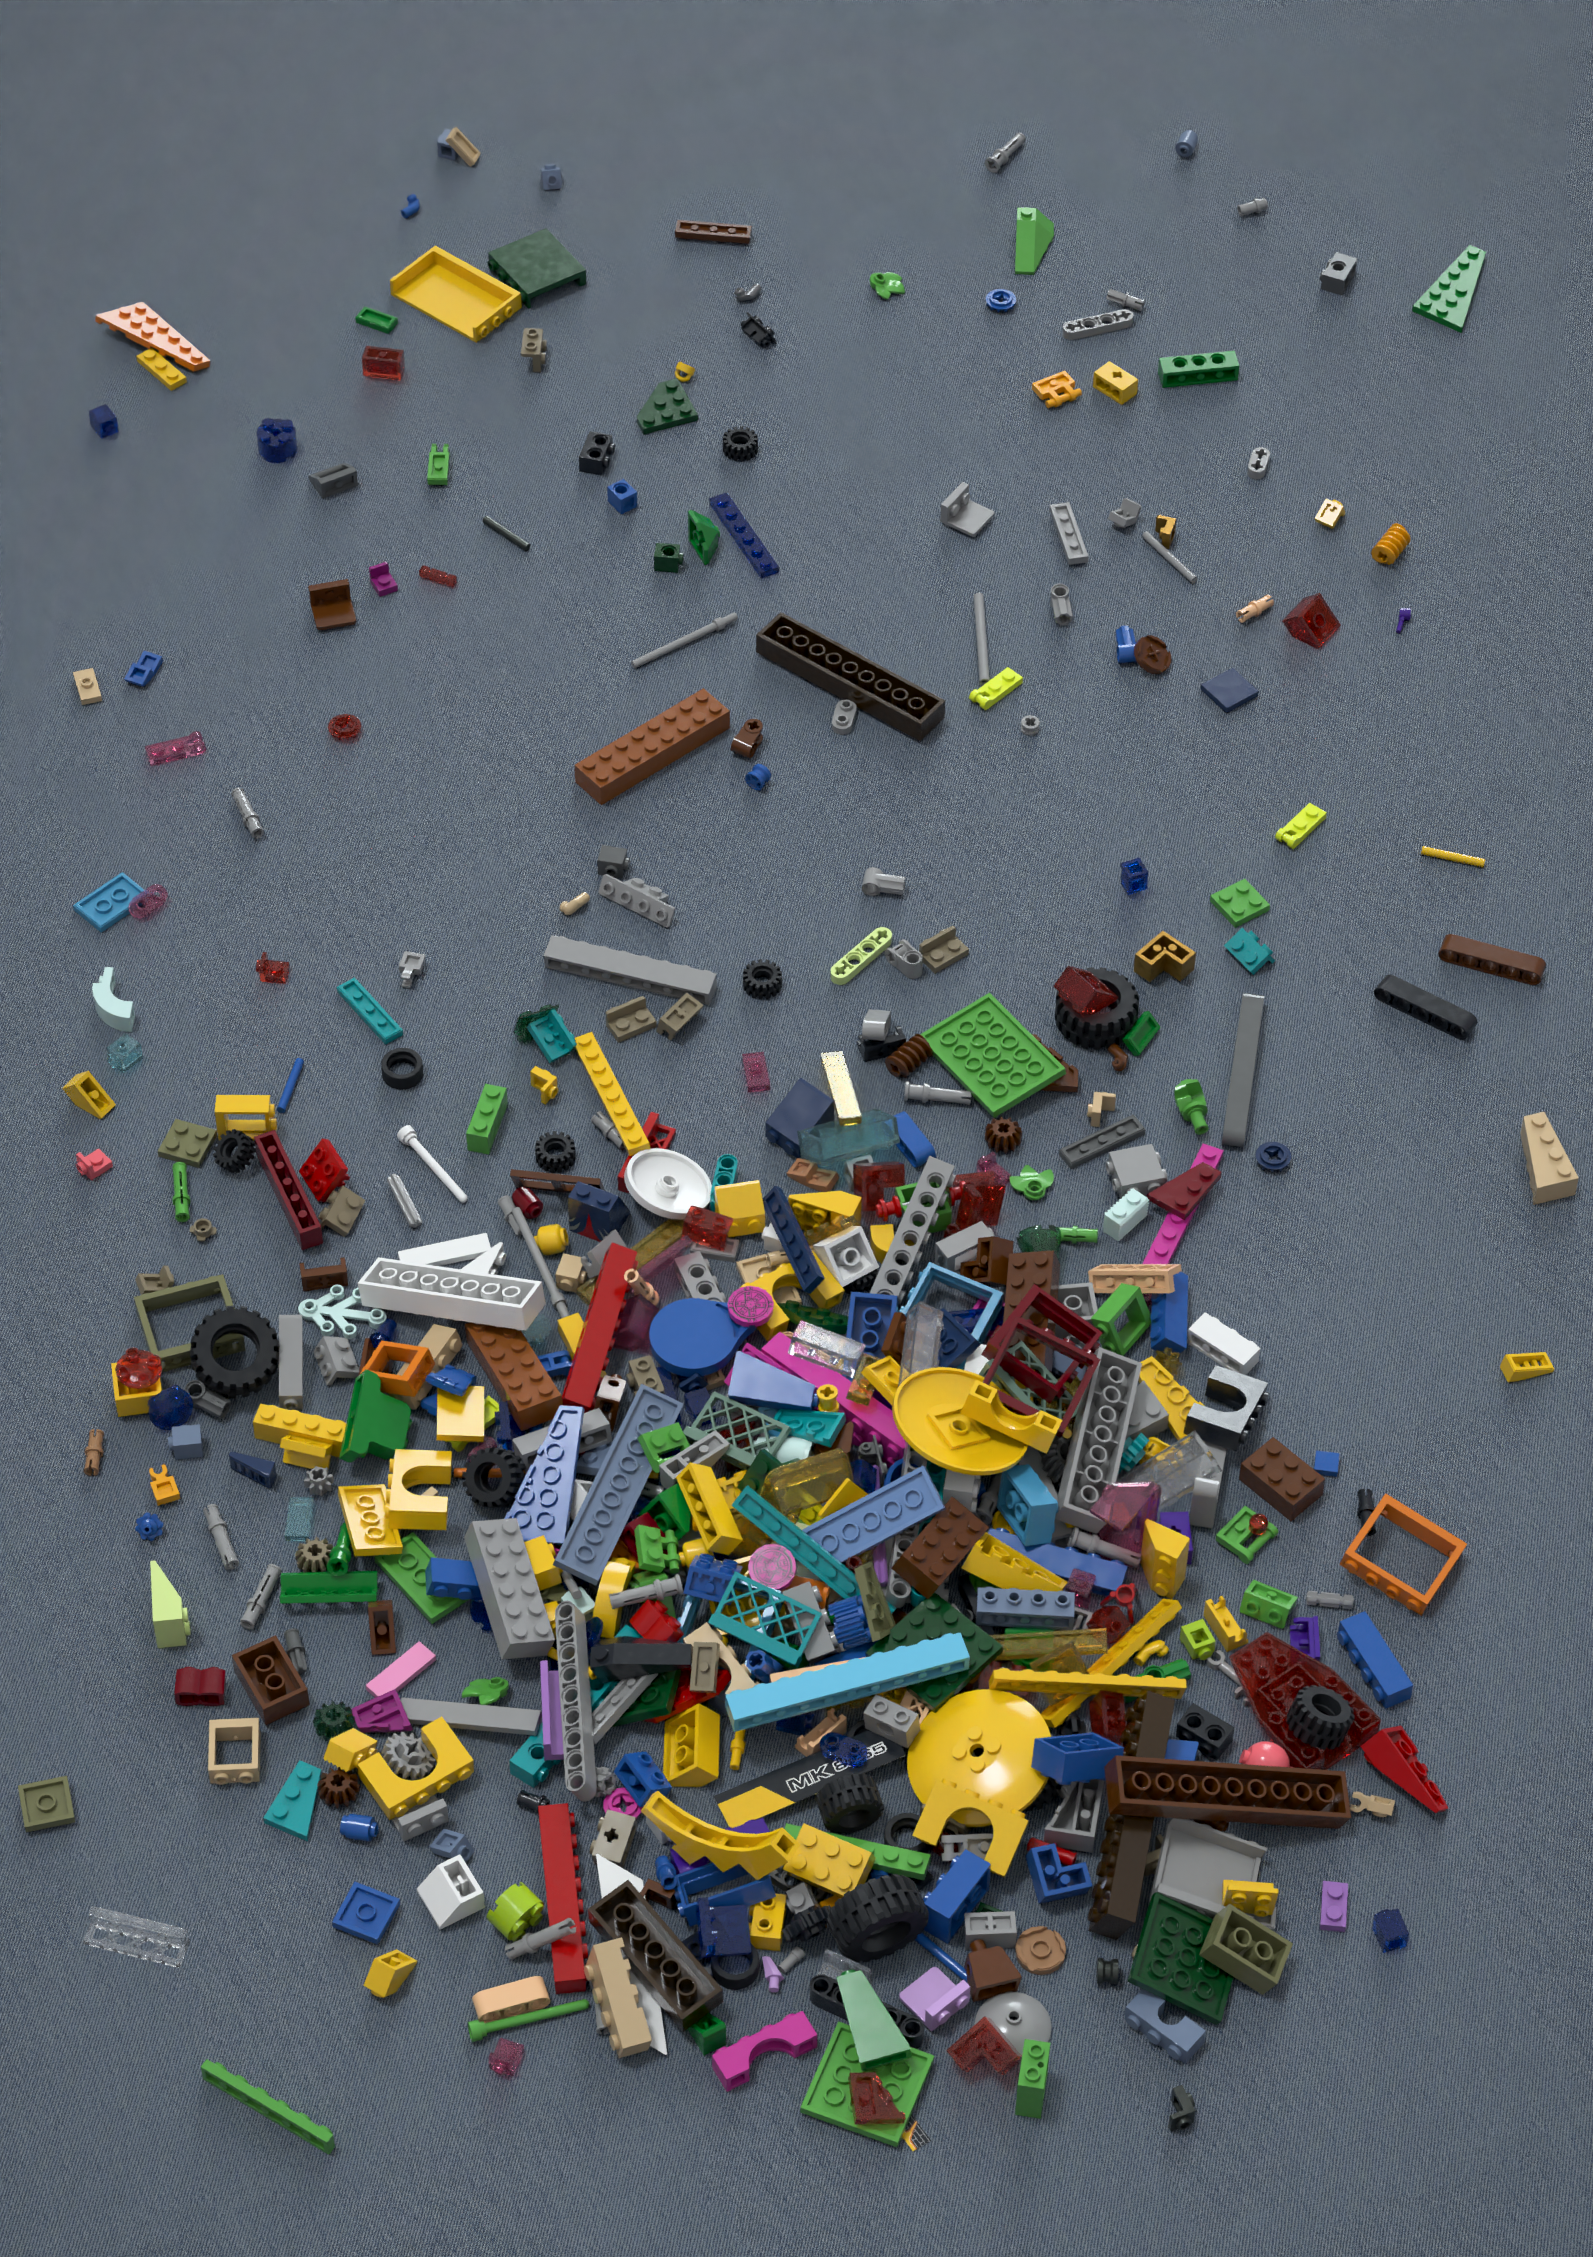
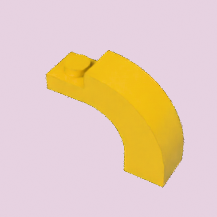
(613, 1580)

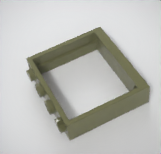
(180, 1355)

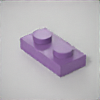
(1333, 1906)

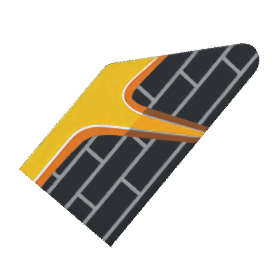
(914, 2134)

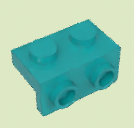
(1248, 951)
(552, 1036)

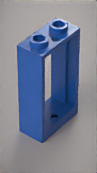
(710, 1876)

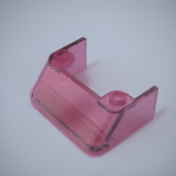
(1124, 1510)

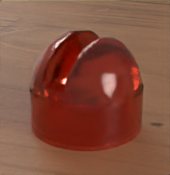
(1256, 1526)

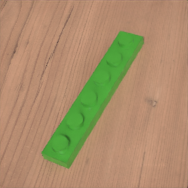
(888, 1858)
(260, 2101)

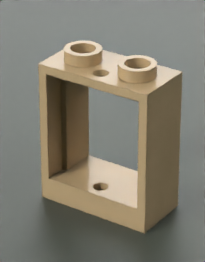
(228, 1731)

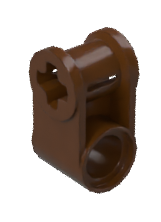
(748, 738)

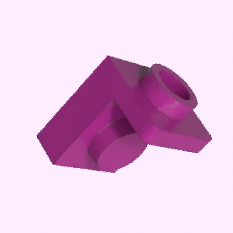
(382, 579)

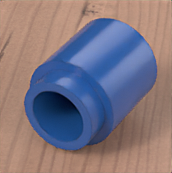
(359, 1827)

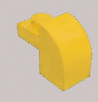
(881, 1239)

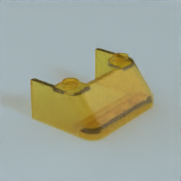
(806, 1482)

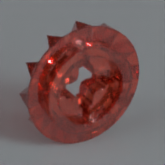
(339, 722)

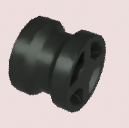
(1107, 1971)

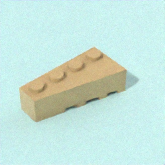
(1547, 1162)
(617, 1998)

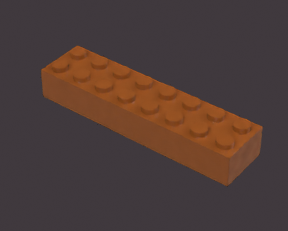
(652, 746)

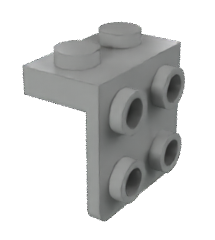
(422, 1818)

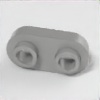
(844, 717)

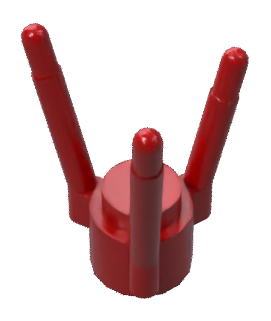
(1124, 1597)

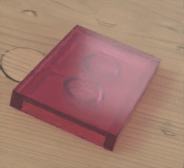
(663, 1260)

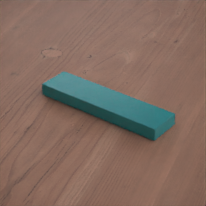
(370, 1011)

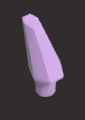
(772, 1974)

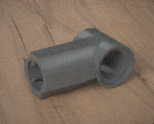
(208, 1399)

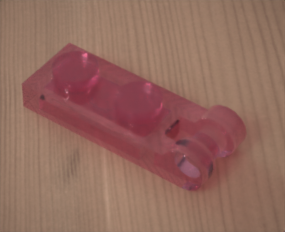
(175, 749)

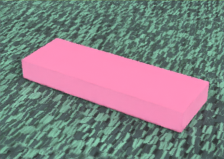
(402, 1670)

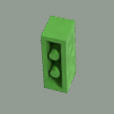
(486, 1119)

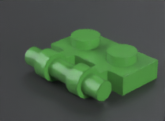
(651, 1546)

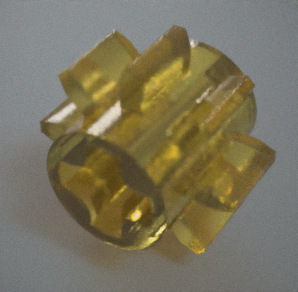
(1172, 1361)

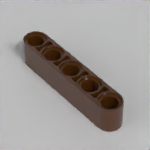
(1492, 959)

